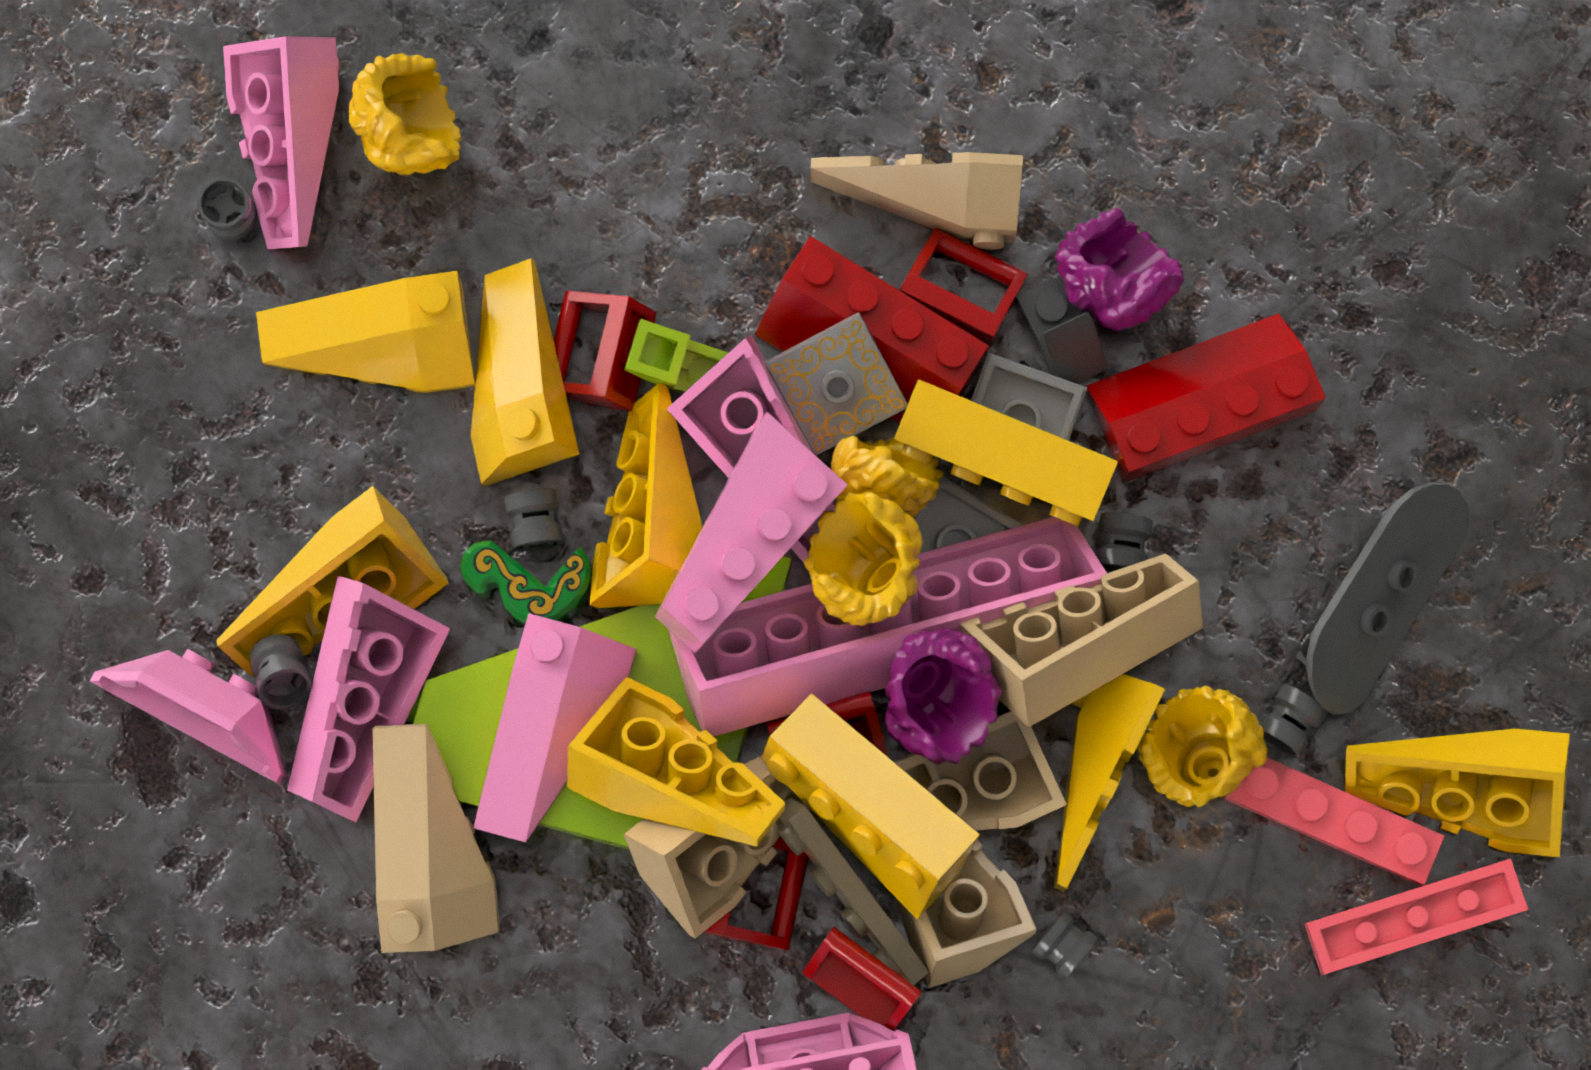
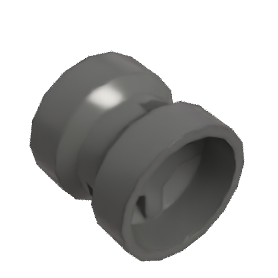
(223, 199)
(533, 519)
(1122, 539)
(280, 671)
(1292, 720)

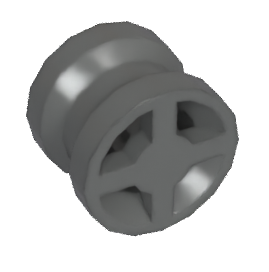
(1064, 945)

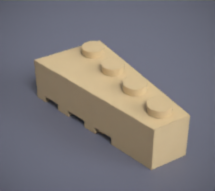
(1087, 635)

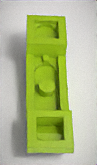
(669, 357)

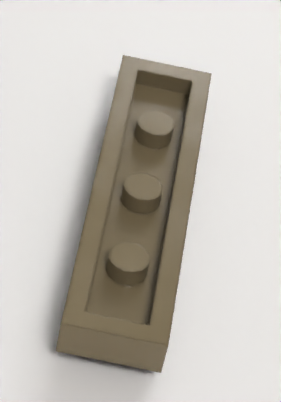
(836, 876)

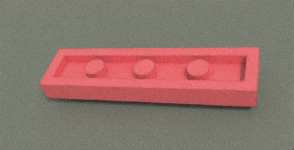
(1339, 820)
(1416, 916)

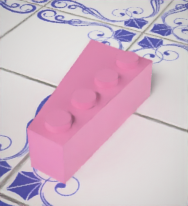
(727, 407)
(757, 518)

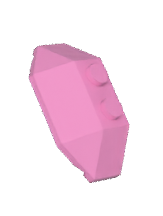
(202, 706)
(819, 1044)

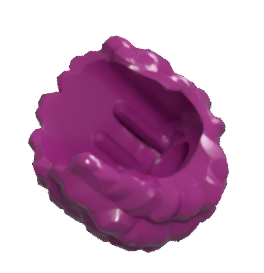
(1116, 271)
(941, 695)

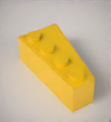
(1006, 451)
(870, 804)

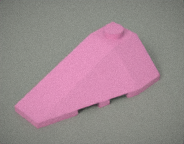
(287, 110)
(552, 694)

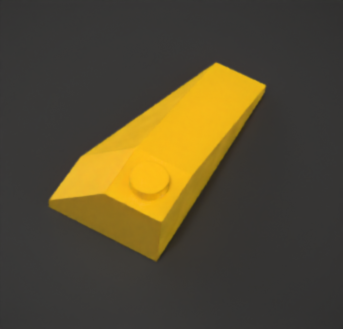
(385, 333)
(519, 390)
(1102, 742)

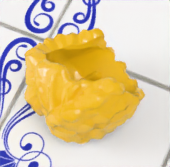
(404, 115)
(885, 471)
(864, 559)
(1201, 745)

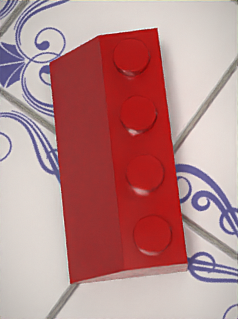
(913, 339)
(1205, 397)

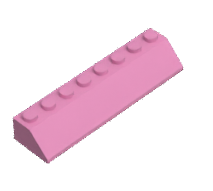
(788, 646)

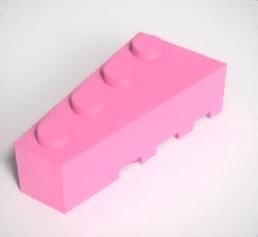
(364, 678)

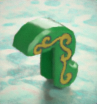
(489, 567)

